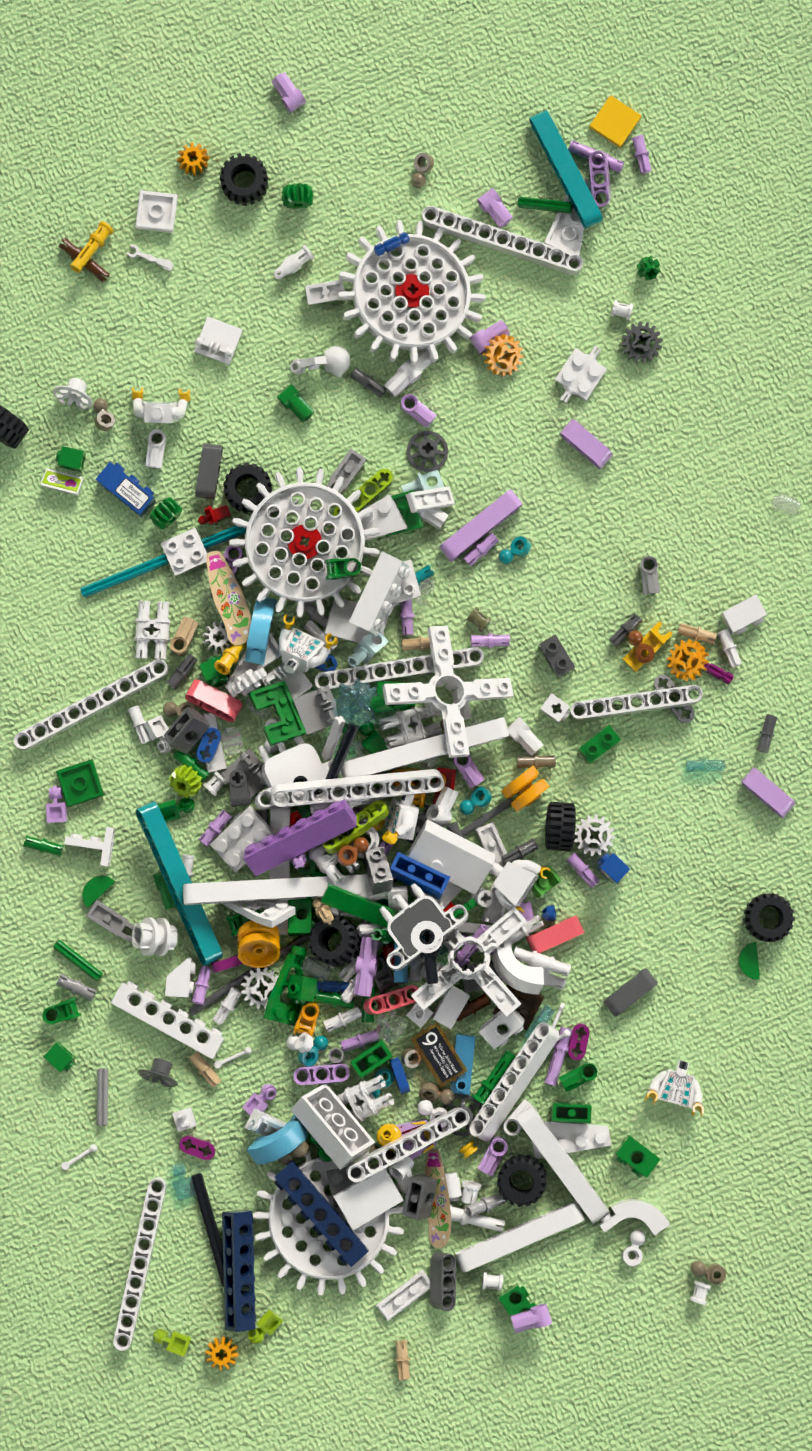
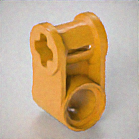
(307, 1022)

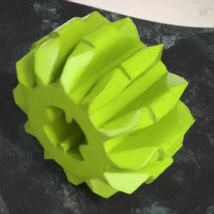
(185, 781)

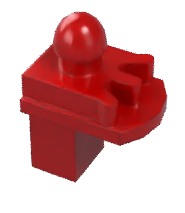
(213, 516)

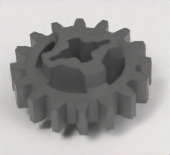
(634, 346)

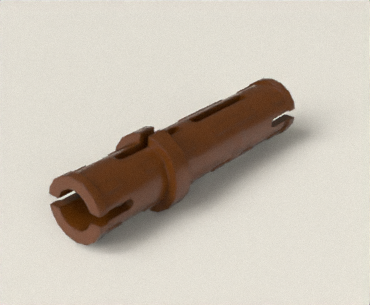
(91, 265)

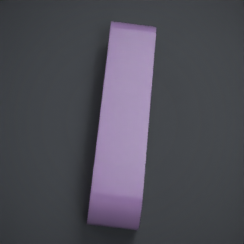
(480, 525)

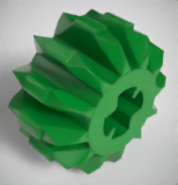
(297, 196)
(165, 513)

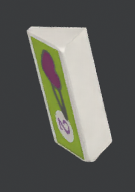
(62, 482)

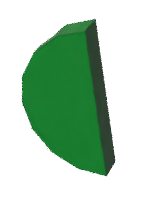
(95, 888)
(749, 961)

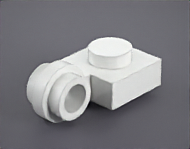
(298, 366)
(157, 728)

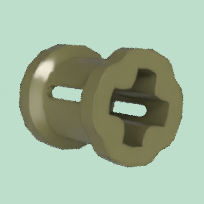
(478, 619)

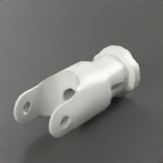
(293, 263)

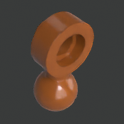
(635, 638)
(360, 845)

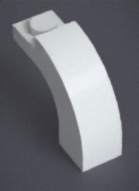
(514, 973)
(635, 1209)

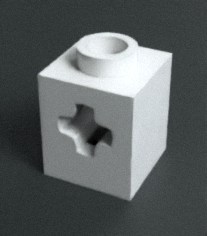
(547, 708)
(419, 1016)

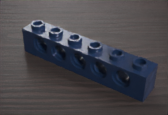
(347, 1257)
(238, 1270)

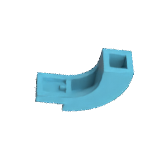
(260, 630)
(275, 1146)

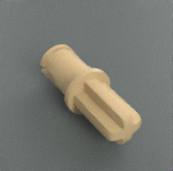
(697, 633)
(416, 643)
(323, 911)
(205, 1069)
(402, 1359)

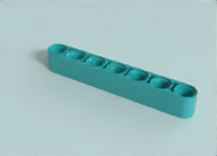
(566, 169)

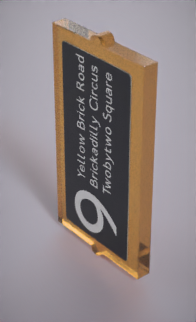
(438, 1054)

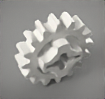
(247, 682)
(602, 845)
(252, 989)

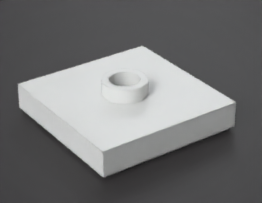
(156, 211)

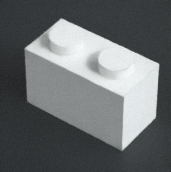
(744, 614)

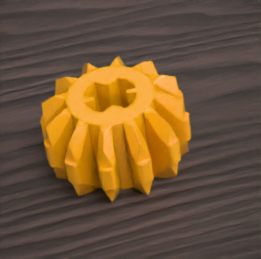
(189, 152)
(215, 1348)

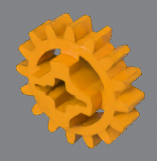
(509, 359)
(694, 663)

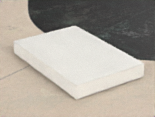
(340, 627)
(368, 1198)

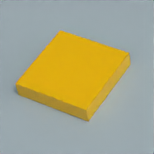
(615, 121)

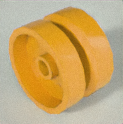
(525, 789)
(258, 945)

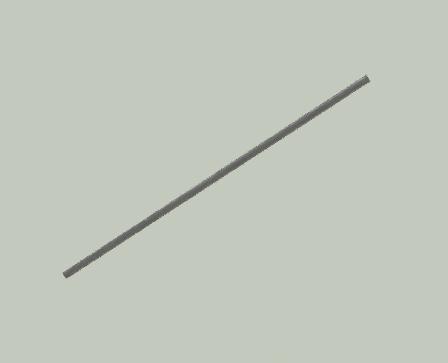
(301, 939)

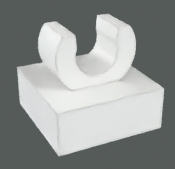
(184, 1119)

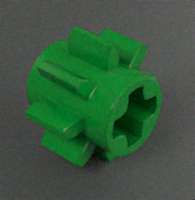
(648, 268)

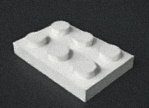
(241, 833)

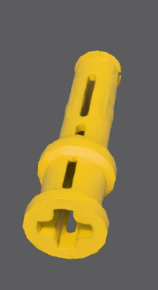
(95, 241)
(229, 657)

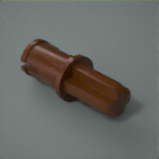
(473, 1006)

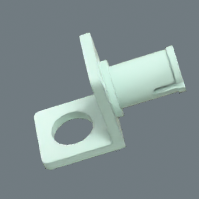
(420, 483)
(366, 650)

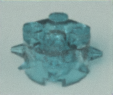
(355, 703)

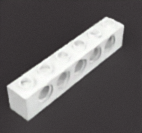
(122, 1000)

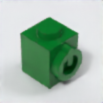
(211, 675)
(302, 989)

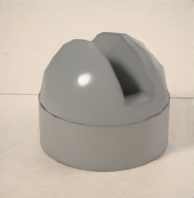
(337, 1051)

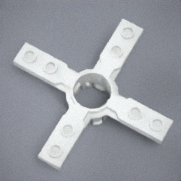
(463, 691)
(483, 973)

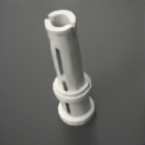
(461, 1216)

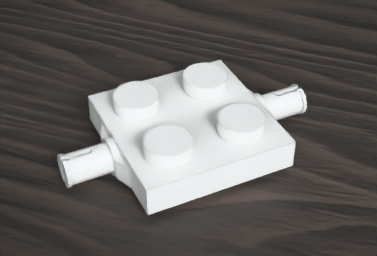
(580, 374)

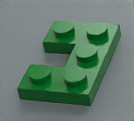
(282, 701)

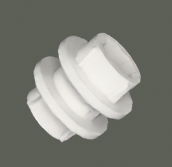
(154, 936)

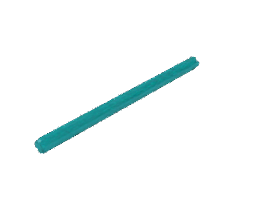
(155, 563)

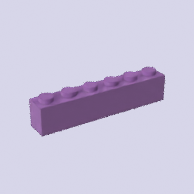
(300, 837)

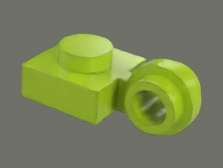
(267, 1324)
(177, 1343)

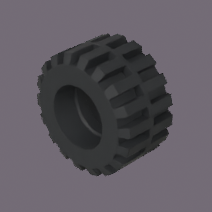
(240, 164)
(11, 428)
(240, 473)
(560, 826)
(785, 914)
(348, 945)
(517, 1196)

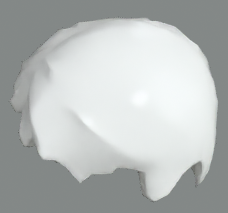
(337, 360)

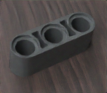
(209, 471)
(630, 992)
(443, 1281)

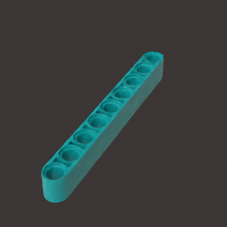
(176, 876)

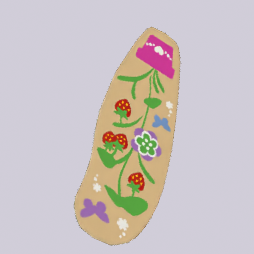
(228, 598)
(440, 1217)

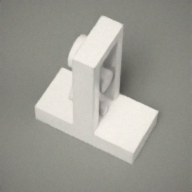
(95, 843)

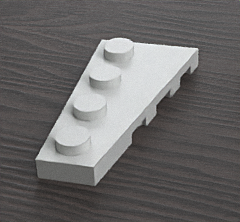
(567, 230)
(384, 516)
(577, 1136)

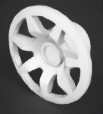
(74, 391)

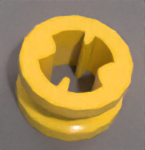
(468, 1149)

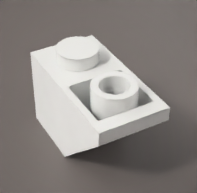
(179, 980)

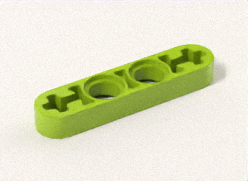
(366, 499)
(359, 829)

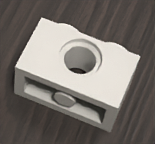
(498, 1037)

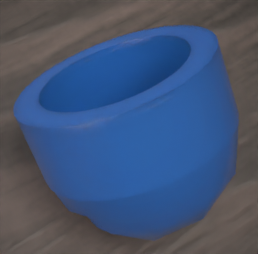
(549, 913)

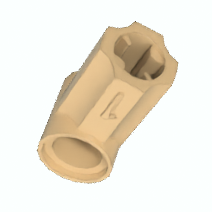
(184, 634)

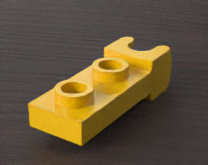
(653, 639)

